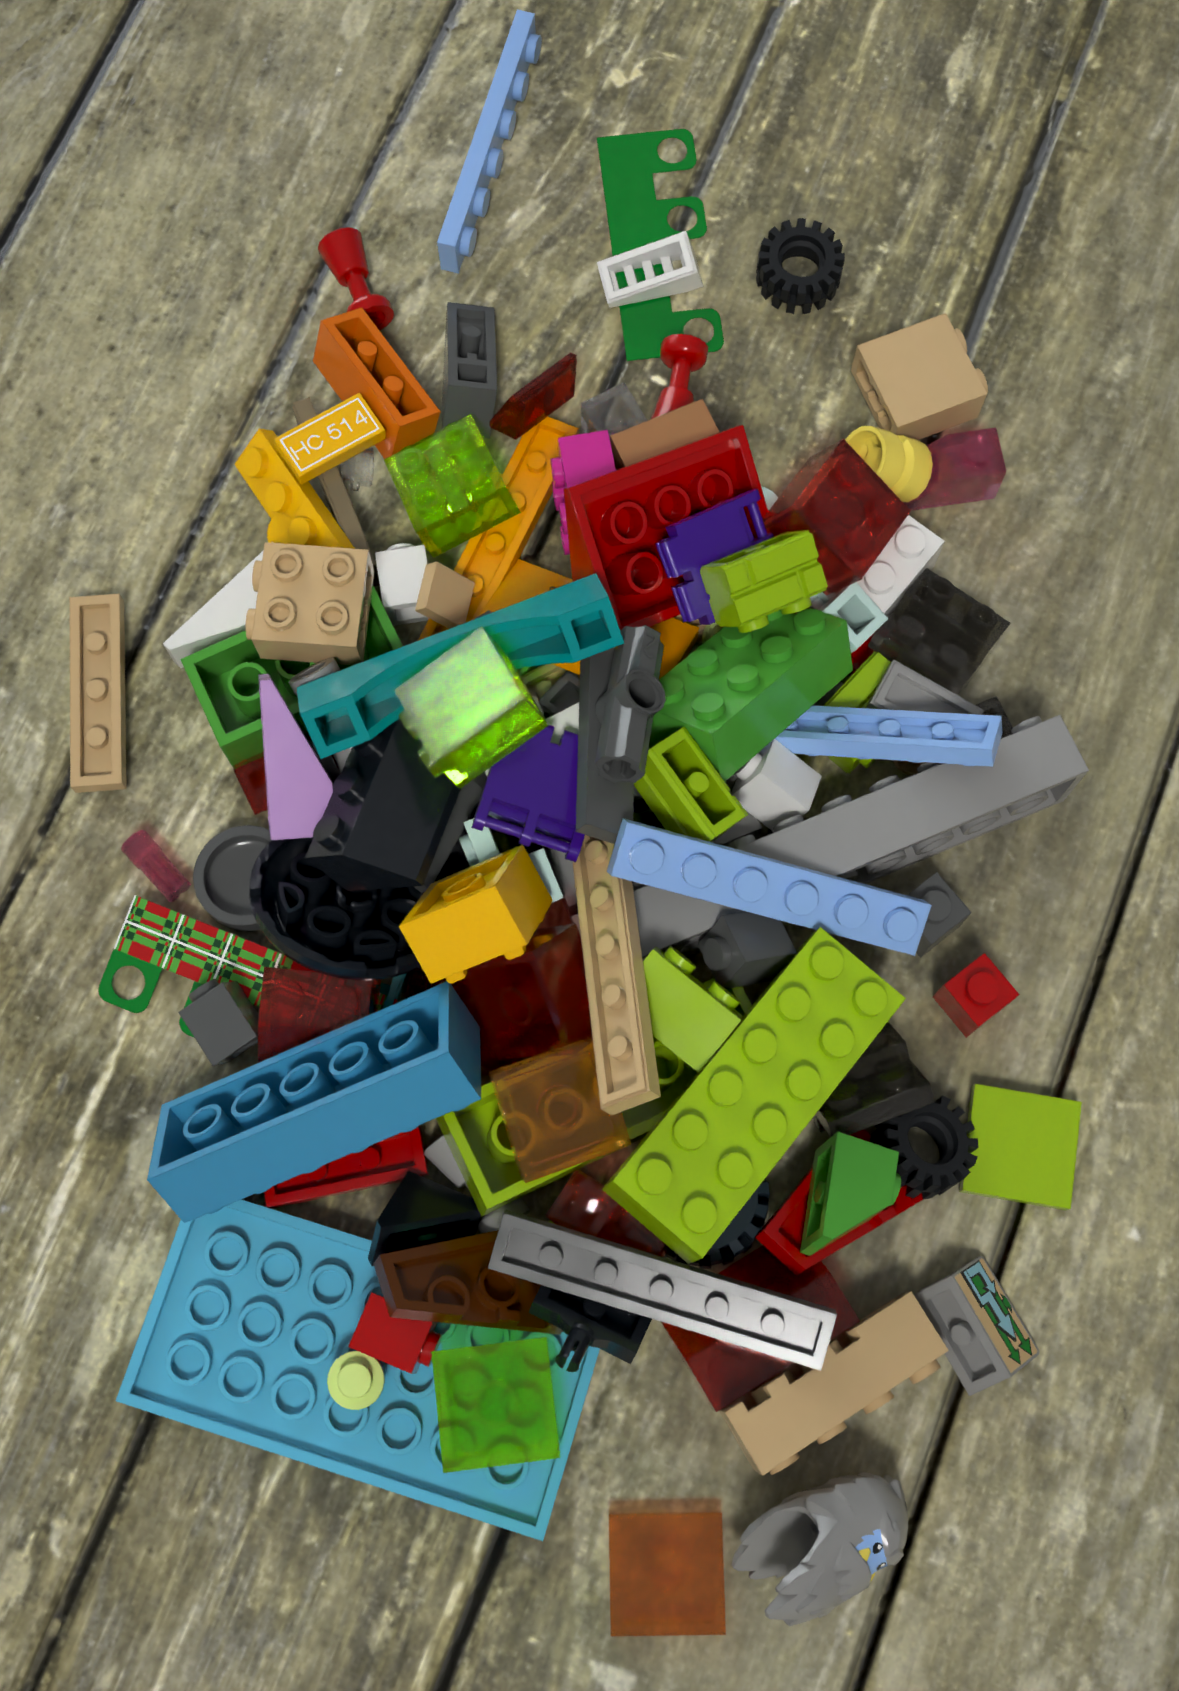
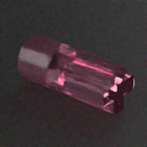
(151, 860)

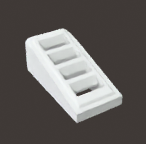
(670, 283)

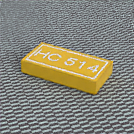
(330, 438)

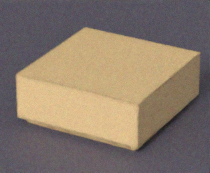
(444, 595)

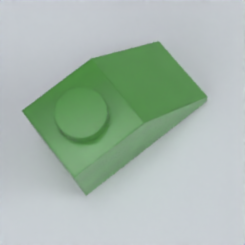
(847, 1188)

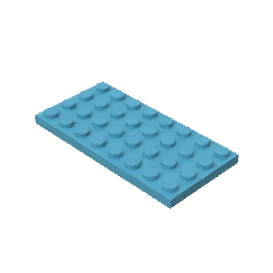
(245, 1349)

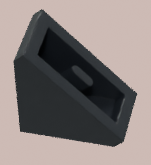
(422, 1215)

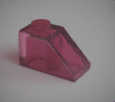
(964, 469)

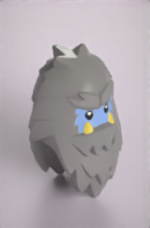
(825, 1543)

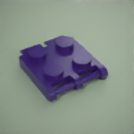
(703, 540)
(537, 791)

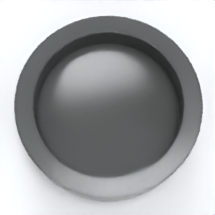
(224, 875)

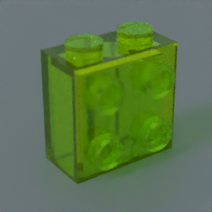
(451, 486)
(469, 709)

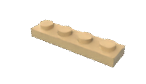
(97, 693)

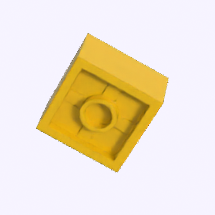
(477, 915)

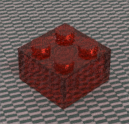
(844, 510)
(536, 997)

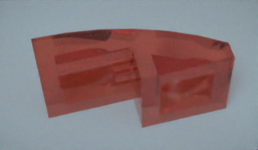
(591, 1211)

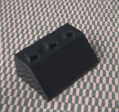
(383, 816)

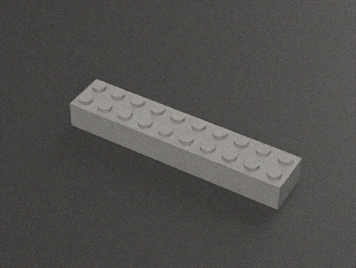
(889, 826)

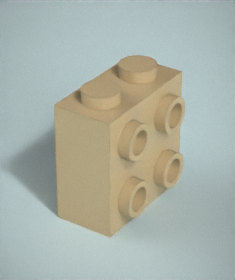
(920, 379)
(311, 603)

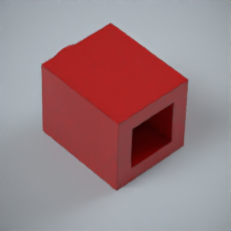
(975, 995)
(394, 1340)

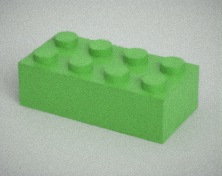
(229, 683)
(753, 684)

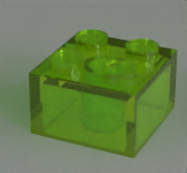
(496, 1404)

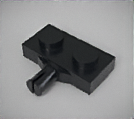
(589, 1325)

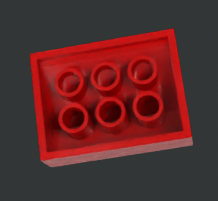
(627, 511)

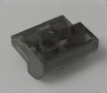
(940, 632)
(876, 1088)

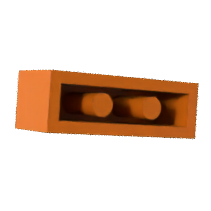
(361, 360)

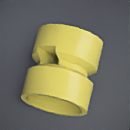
(897, 459)

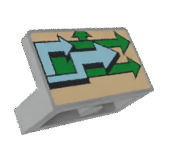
(977, 1326)

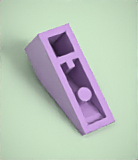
(294, 775)

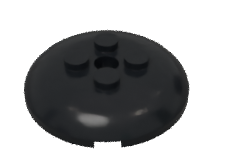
(326, 925)

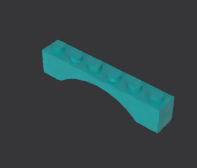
(542, 630)

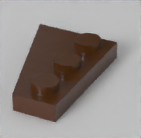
(455, 1286)

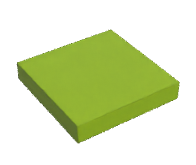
(1023, 1146)

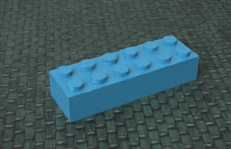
(317, 1103)

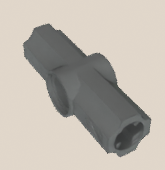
(629, 705)

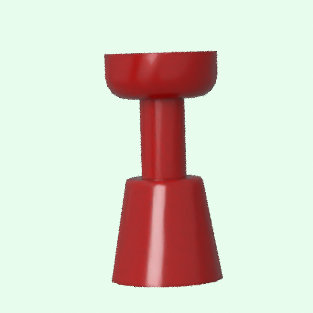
(347, 261)
(683, 355)

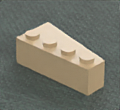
(856, 1375)

